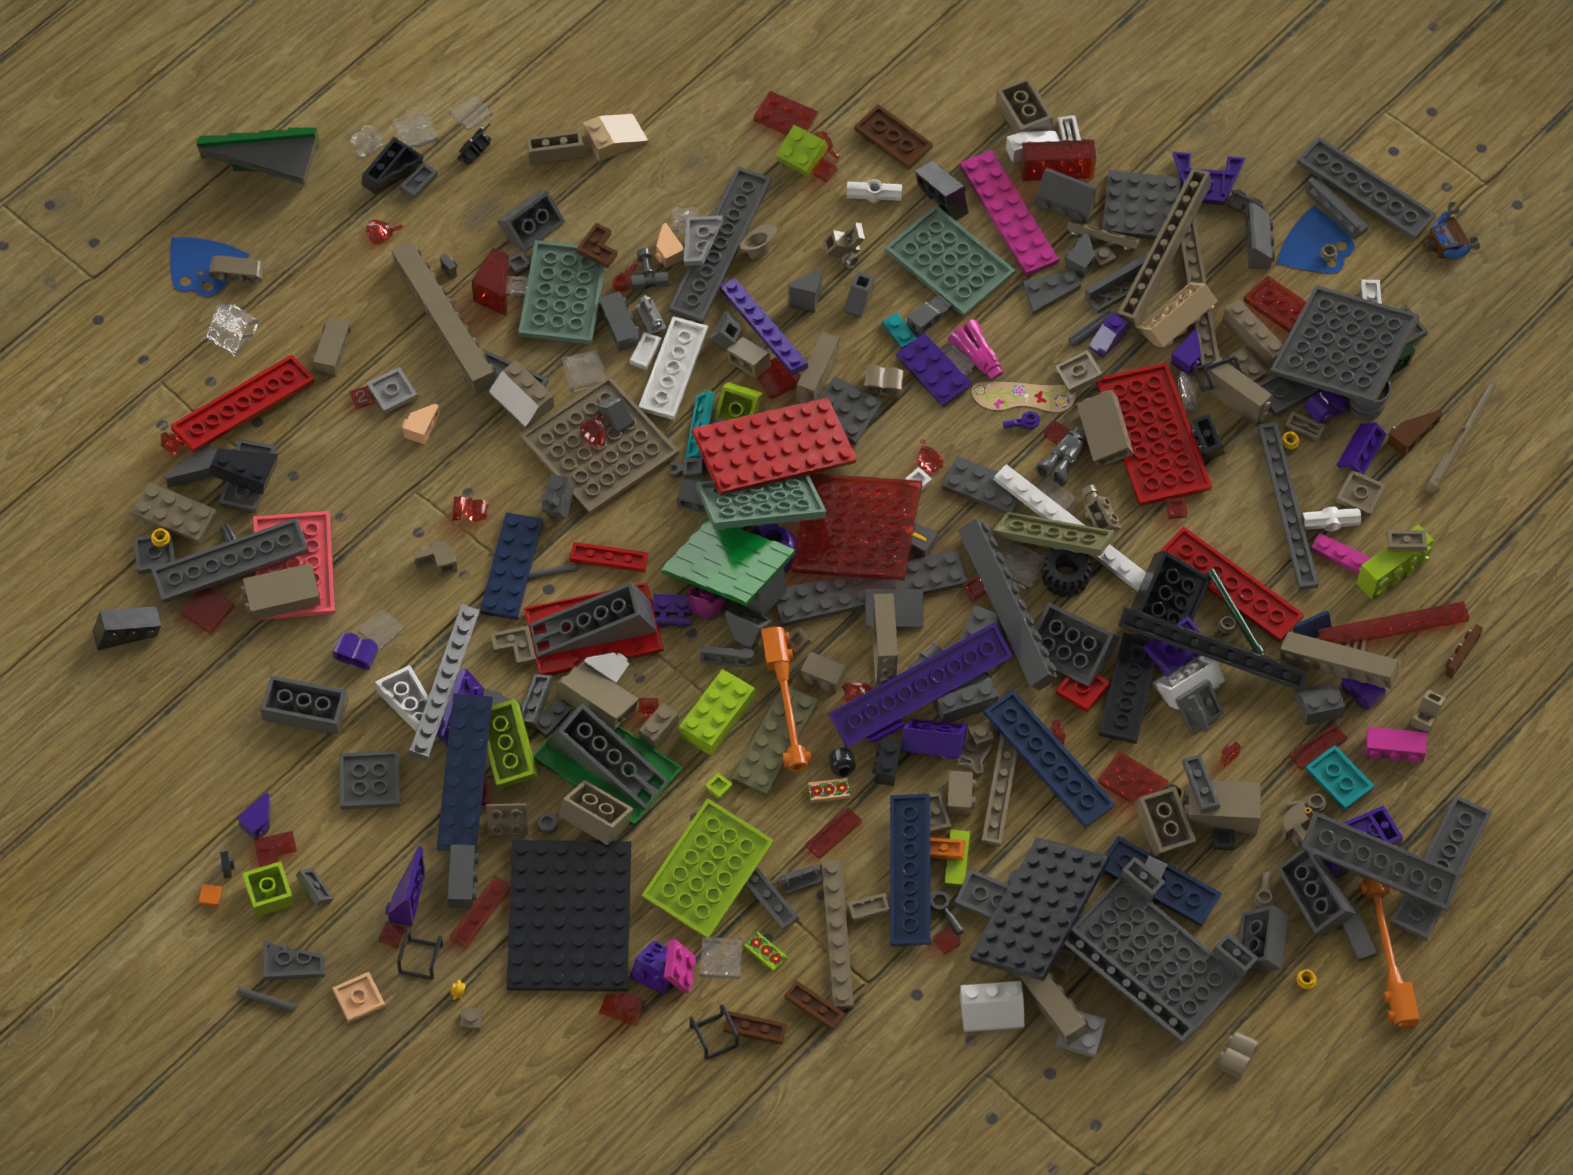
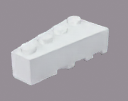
(404, 695)

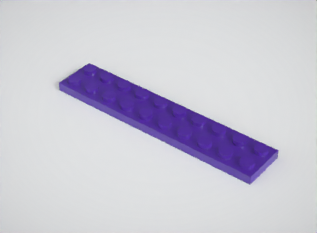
(920, 685)

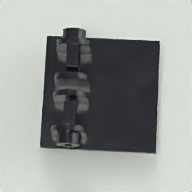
(475, 145)

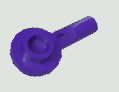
(1028, 421)

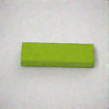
(955, 868)

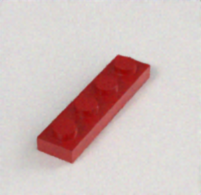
(609, 557)

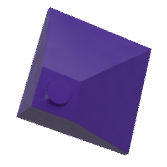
(407, 894)

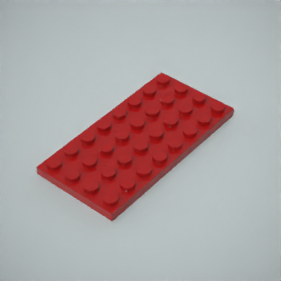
(773, 446)
(1164, 447)

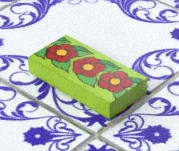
(765, 952)

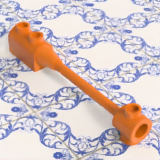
(778, 660)
(1399, 993)

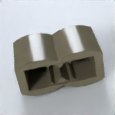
(883, 381)
(1238, 1054)

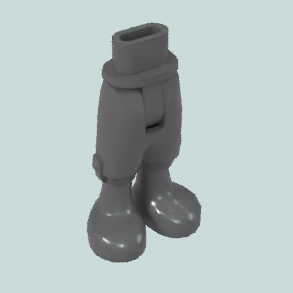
(1068, 451)

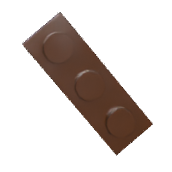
(1463, 650)
(814, 1005)
(756, 1028)

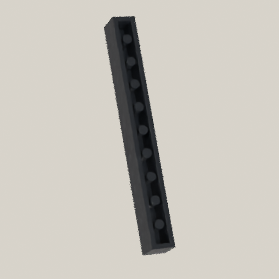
(1212, 648)

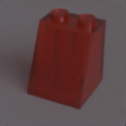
(492, 282)

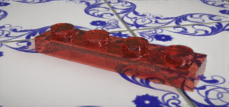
(480, 912)

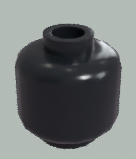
(842, 762)

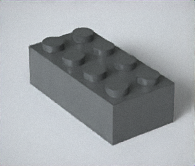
(304, 705)
(1316, 891)

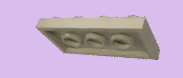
(174, 512)

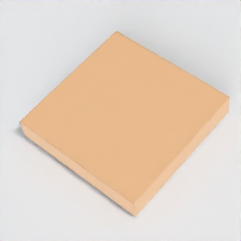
(358, 997)

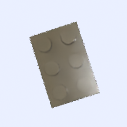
(1024, 107)
(595, 812)
(1164, 822)

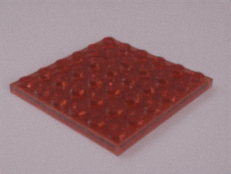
(864, 528)

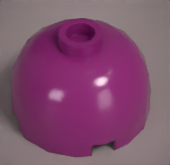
(705, 603)

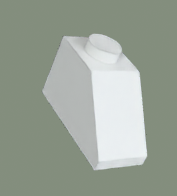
(609, 665)

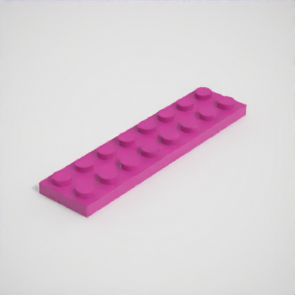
(1009, 213)

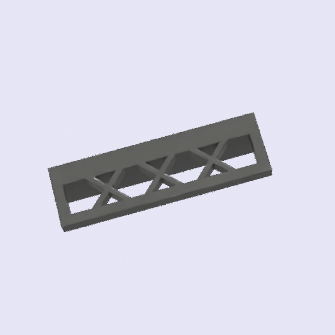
(1336, 208)
(1113, 282)

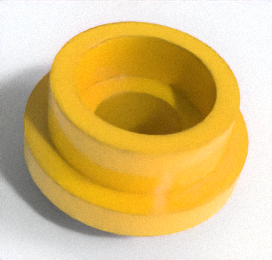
(1290, 436)
(160, 533)
(1306, 974)
(457, 990)

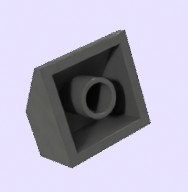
(1320, 703)

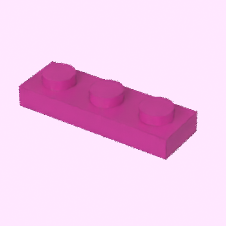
(1339, 553)

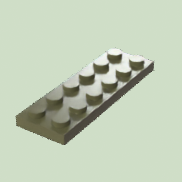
(1053, 534)
(764, 755)

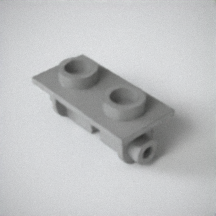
(650, 315)

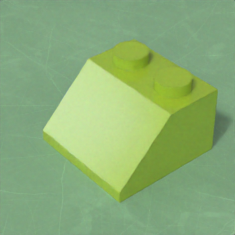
(737, 402)

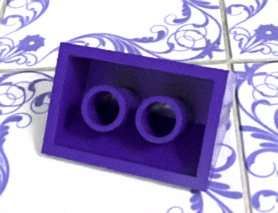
(934, 738)

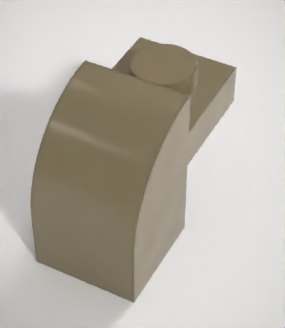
(840, 243)
(438, 553)
(1428, 711)
(1295, 823)

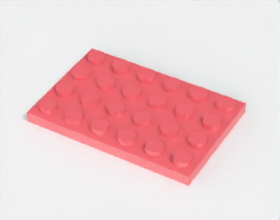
(317, 534)

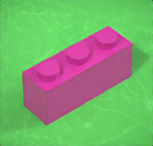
(1395, 744)

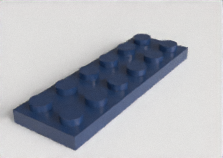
(511, 566)
(1179, 893)

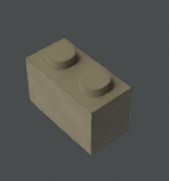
(749, 357)
(822, 672)
(659, 726)
(960, 793)

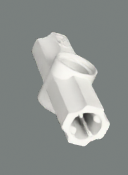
(866, 191)
(1331, 519)

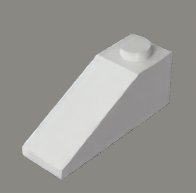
(1014, 142)

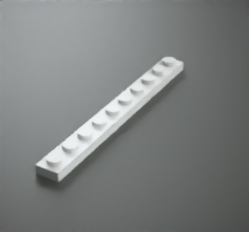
(1049, 509)

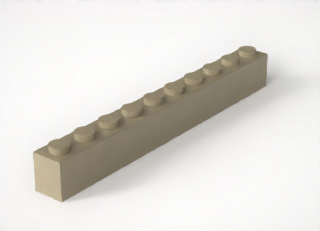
(1165, 247)
(443, 316)

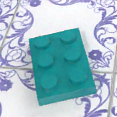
(1339, 778)

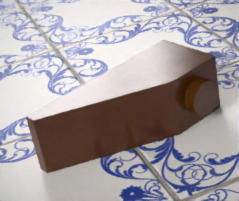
(1411, 432)

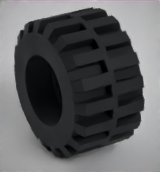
(1062, 583)

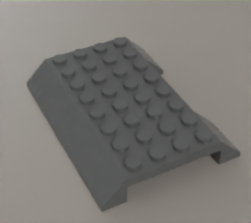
(1155, 957)

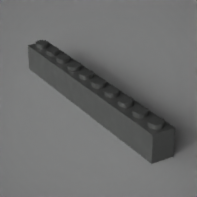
(1008, 604)

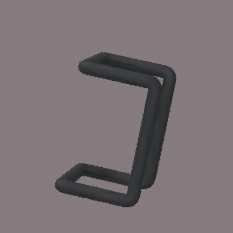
(1209, 365)
(439, 943)
(723, 1011)

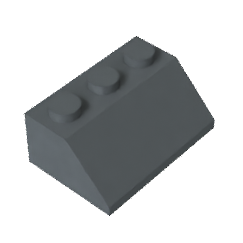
(1066, 196)
(531, 220)
(1259, 238)
(978, 620)
(966, 699)
(1264, 935)

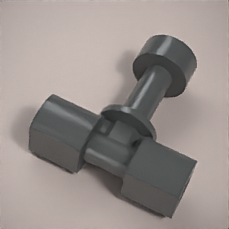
(648, 276)

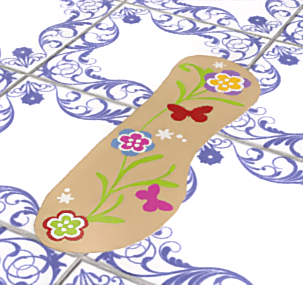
(1006, 395)

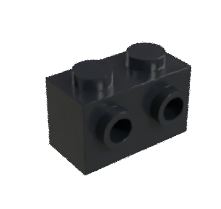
(1210, 441)
(887, 765)

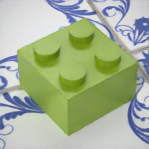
(801, 150)
(268, 889)

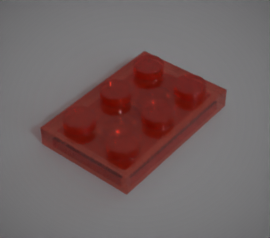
(782, 113)
(1130, 778)

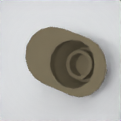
(758, 241)

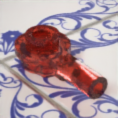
(621, 282)

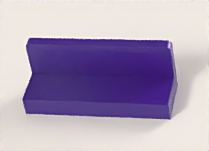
(1362, 447)

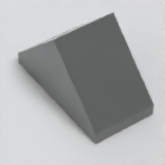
(616, 413)

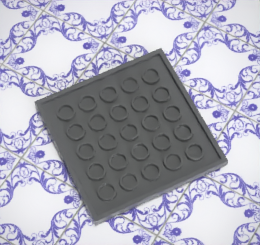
(1344, 344)

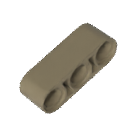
(236, 269)

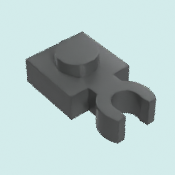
(689, 469)

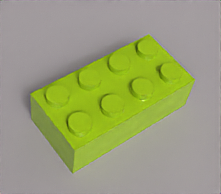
(1390, 566)
(716, 712)
(509, 746)

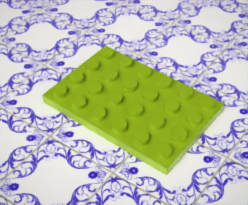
(707, 868)

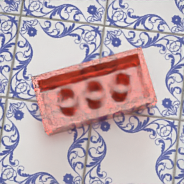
(1067, 157)

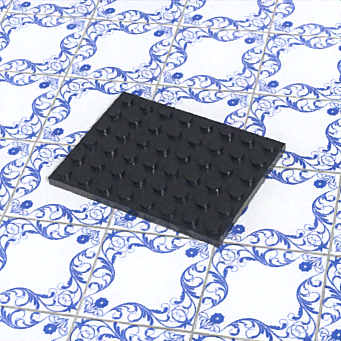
(569, 916)

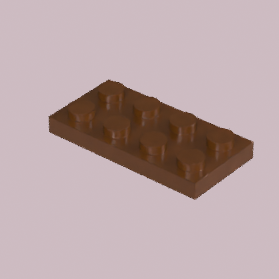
(893, 136)

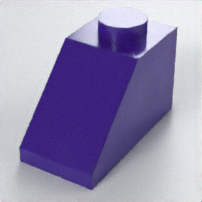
(1109, 335)
(1188, 354)
(256, 818)

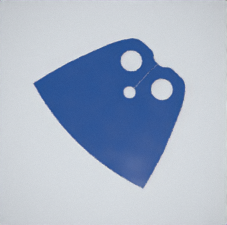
(1306, 239)
(195, 254)

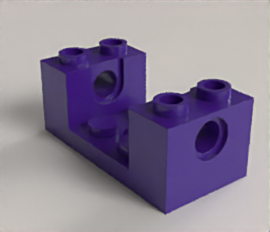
(1375, 823)

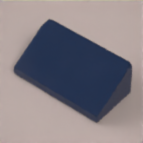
(1311, 625)

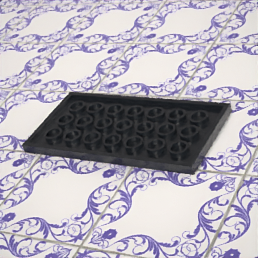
(1039, 909)

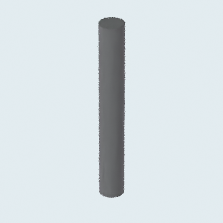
(552, 571)
(266, 999)

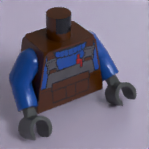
(1448, 237)

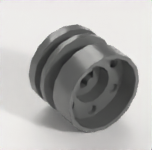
(1368, 411)

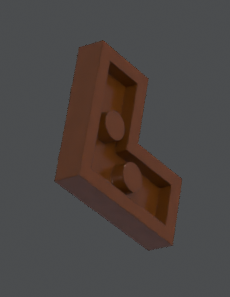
(594, 248)

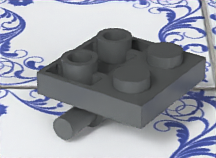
(1200, 706)

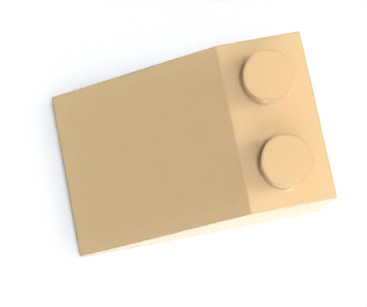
(613, 135)

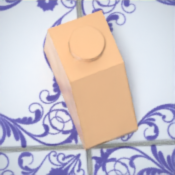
(668, 248)
(421, 423)

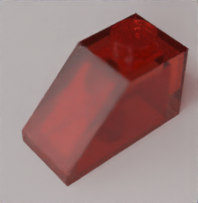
(623, 1007)

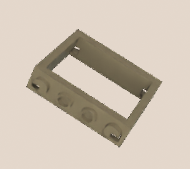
(884, 638)

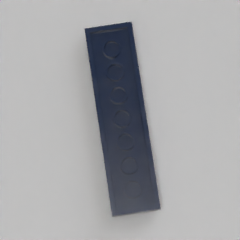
(1049, 758)
(464, 771)
(910, 870)

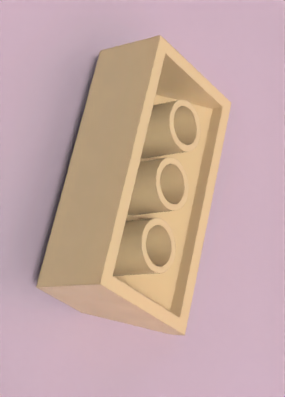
(1178, 314)

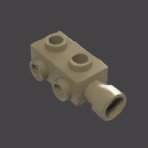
(1099, 510)

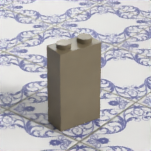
(819, 369)
(1239, 392)
(1105, 428)
(281, 592)
(598, 694)

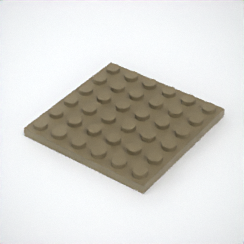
(603, 469)

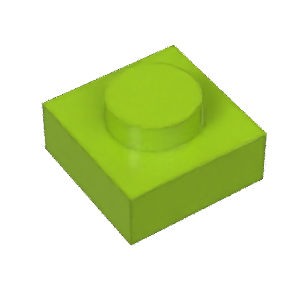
(718, 786)

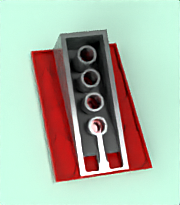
(593, 626)

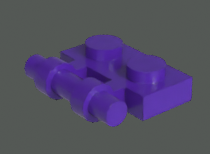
(672, 605)

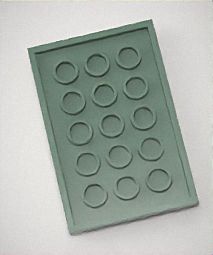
(950, 260)
(561, 294)
(765, 504)

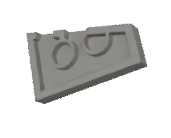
(699, 238)

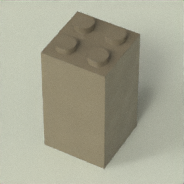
(1238, 808)

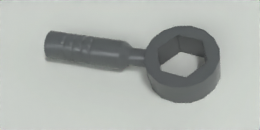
(949, 916)

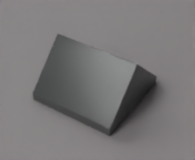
(805, 291)

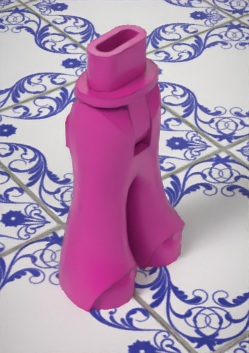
(983, 357)

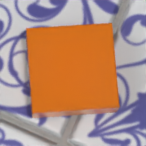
(210, 895)

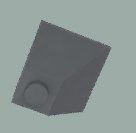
(746, 625)

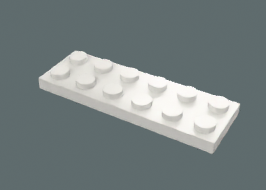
(673, 368)

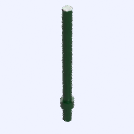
(1235, 612)

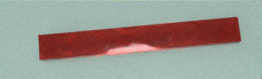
(1395, 624)

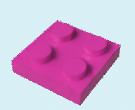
(679, 966)

